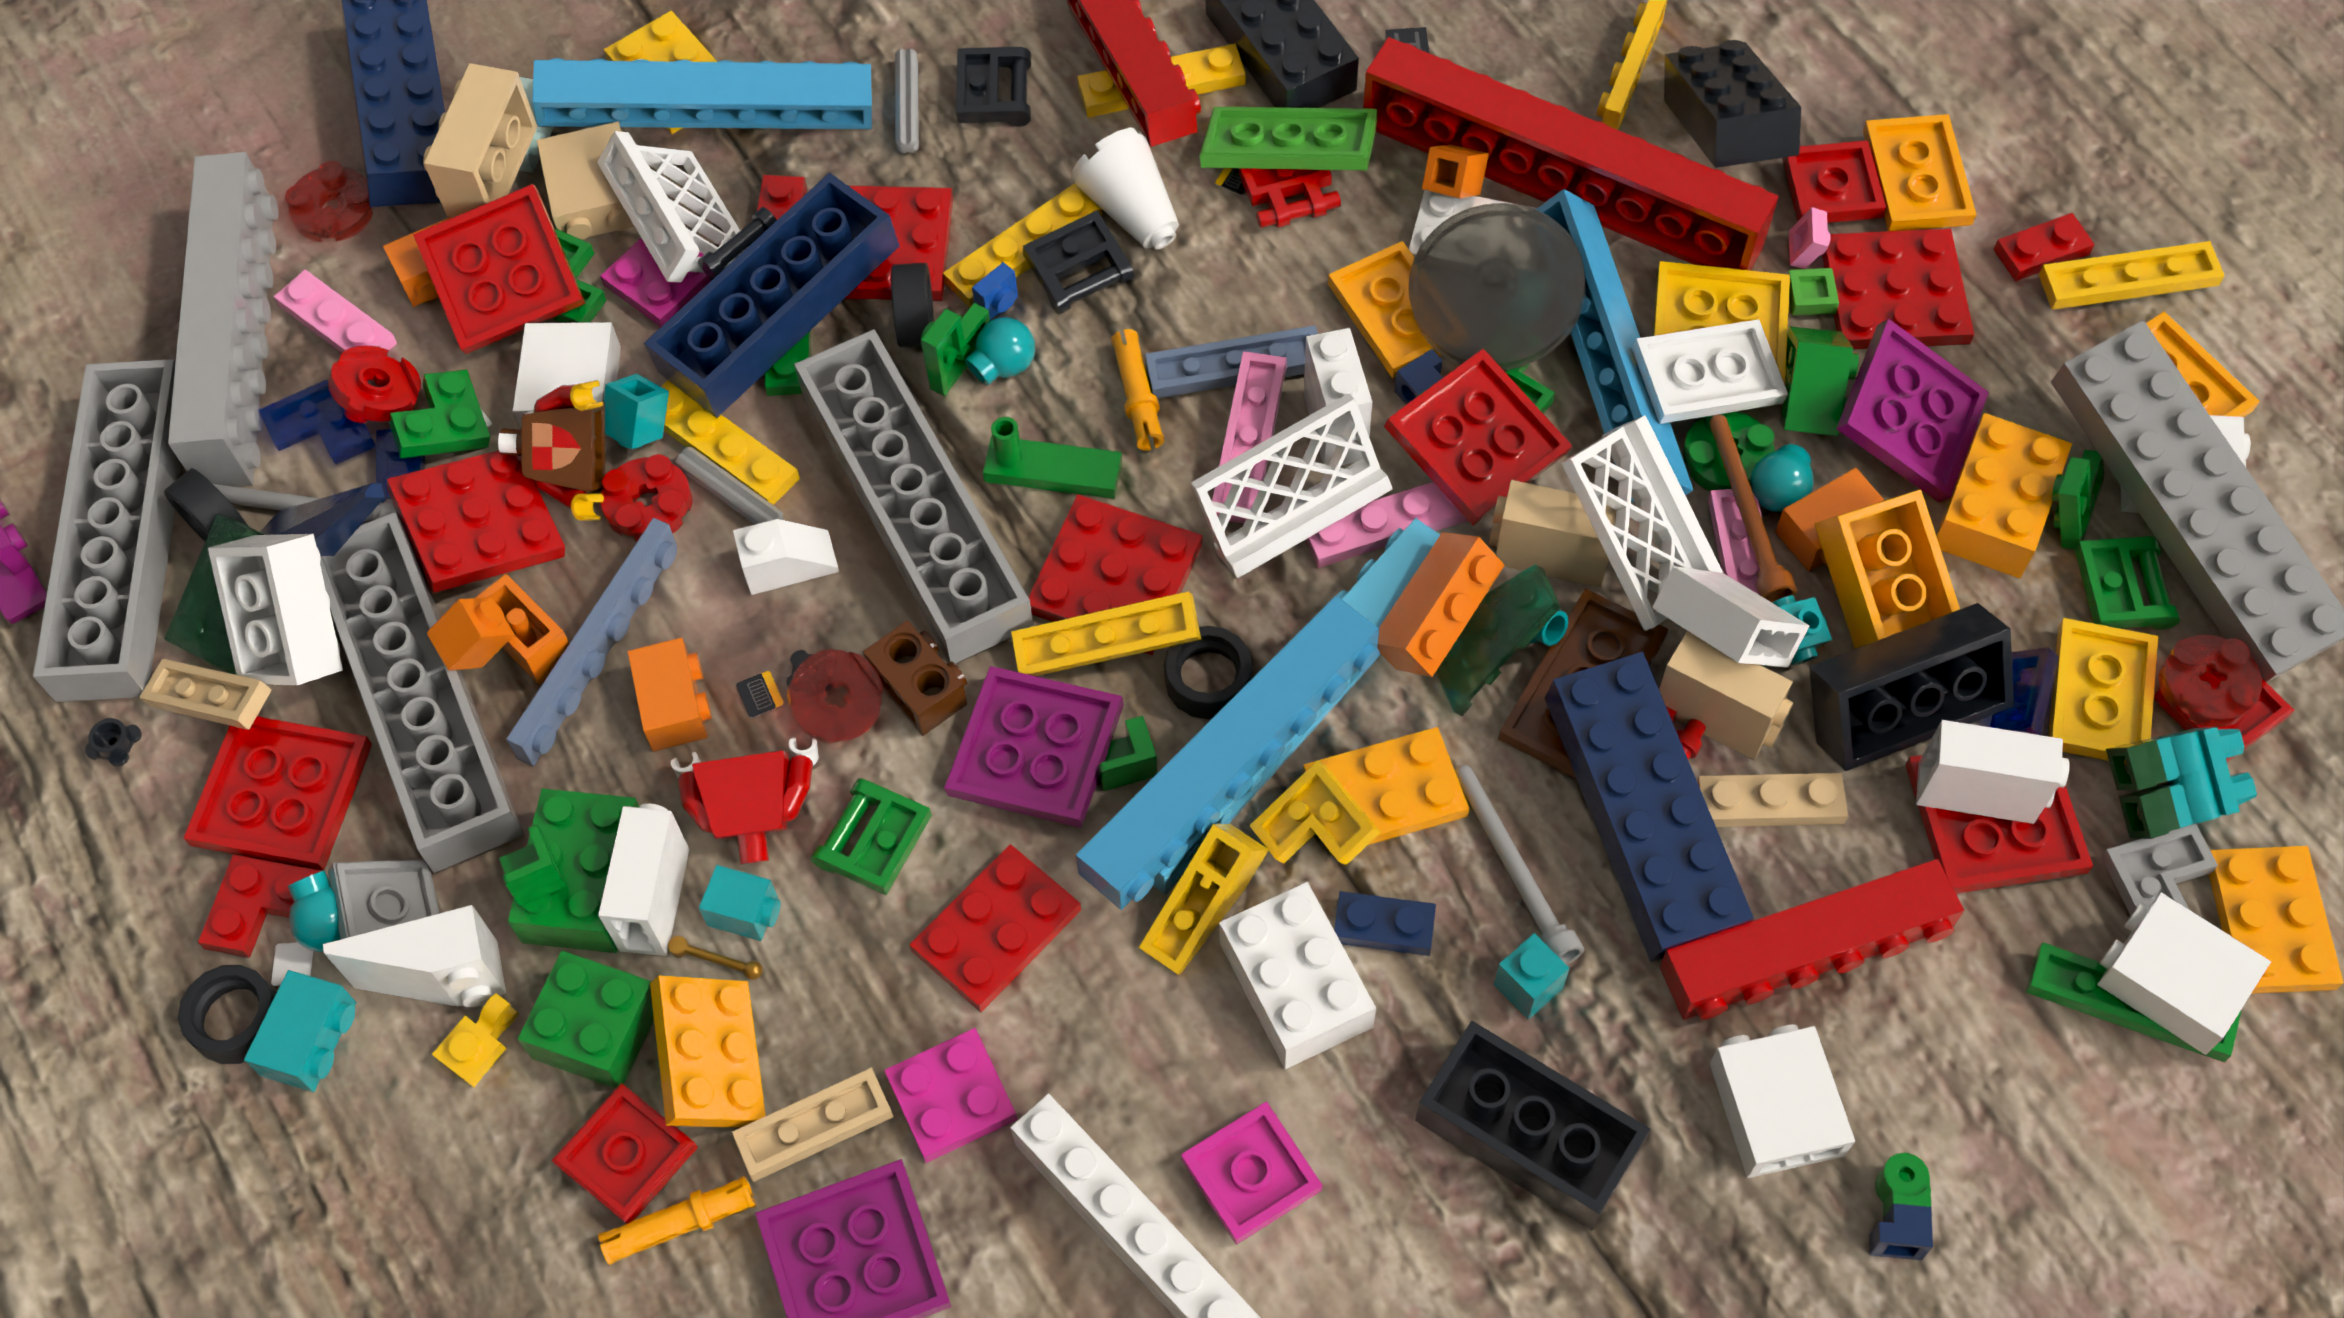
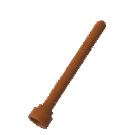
(1773, 579)

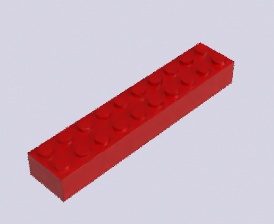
(1547, 148)

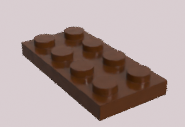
(1594, 636)

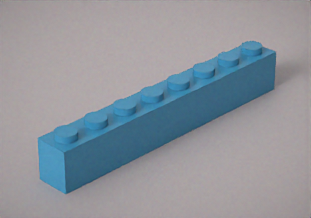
(702, 94)
(1608, 332)
(1227, 754)

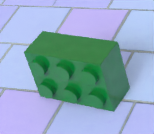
(582, 839)

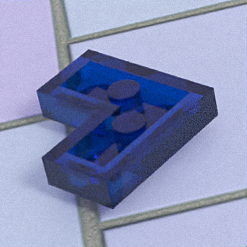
(314, 413)

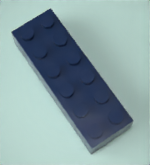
(394, 96)
(772, 294)
(1646, 804)

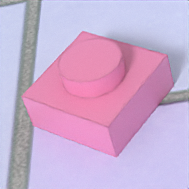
(1808, 238)

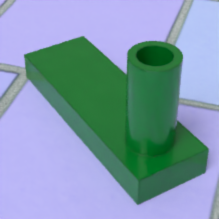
(1049, 464)

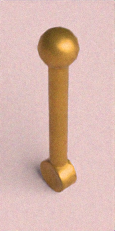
(679, 947)

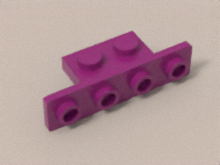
(19, 585)

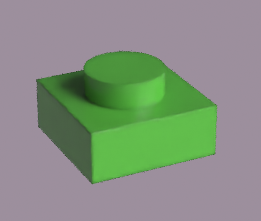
(1813, 292)

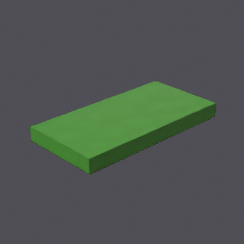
(1289, 138)

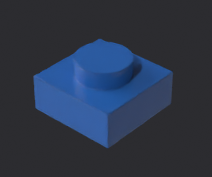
(996, 290)

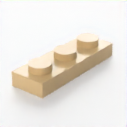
(205, 693)
(1775, 799)
(812, 1124)

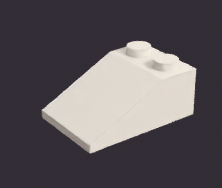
(430, 959)

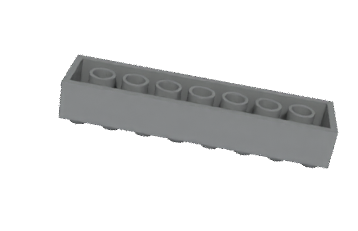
(223, 320)
(914, 497)
(2200, 501)
(111, 537)
(414, 703)

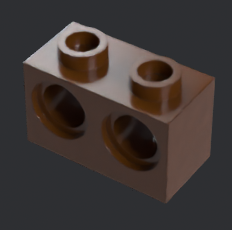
(909, 680)

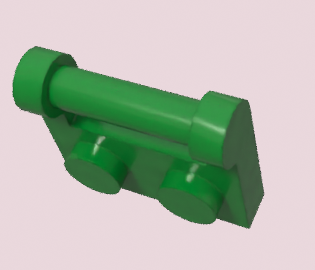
(2113, 586)
(883, 843)

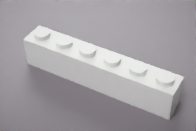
(1124, 1216)

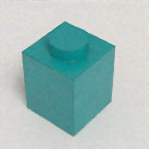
(635, 411)
(740, 903)
(1531, 976)

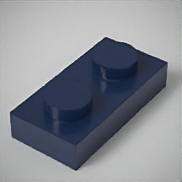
(1385, 923)

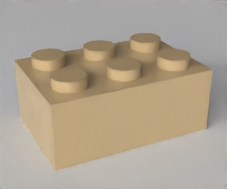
(480, 139)

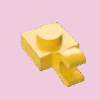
(474, 1046)

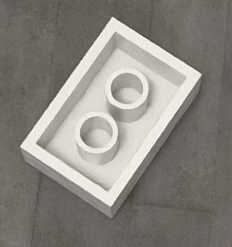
(276, 608)
(1296, 975)

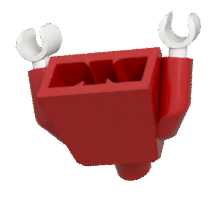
(747, 795)

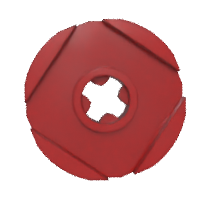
(366, 402)
(643, 476)

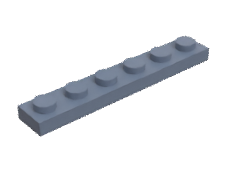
(588, 649)

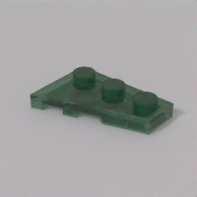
(199, 619)
(1499, 626)

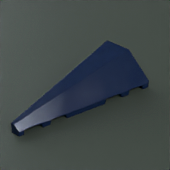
(328, 518)

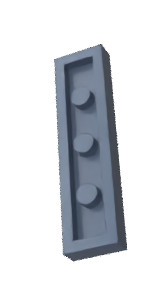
(1219, 362)

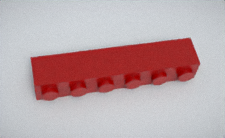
(1139, 67)
(1811, 940)

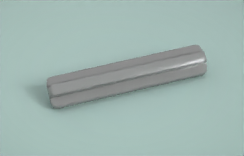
(906, 101)
(726, 487)

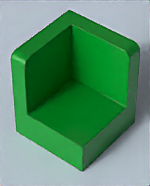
(1130, 757)
(532, 870)

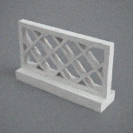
(658, 217)
(1660, 510)
(1302, 511)

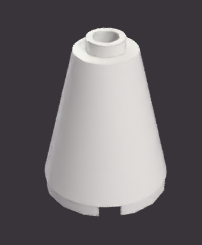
(1129, 187)

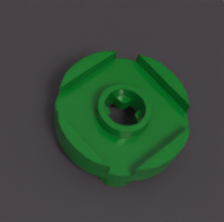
(1702, 455)

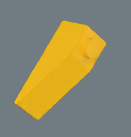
(1203, 895)

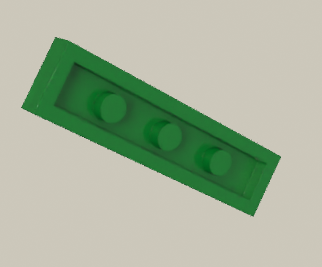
(2073, 982)

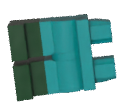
(2196, 776)

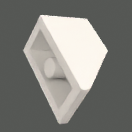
(783, 554)

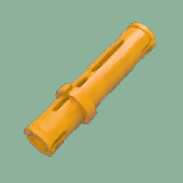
(1140, 403)
(666, 1224)

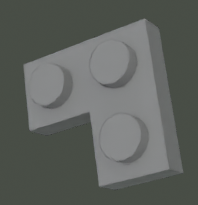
(2157, 864)

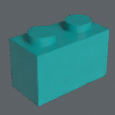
(301, 1031)

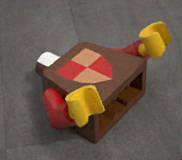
(563, 446)

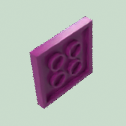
(1913, 410)
(1034, 746)
(854, 1250)

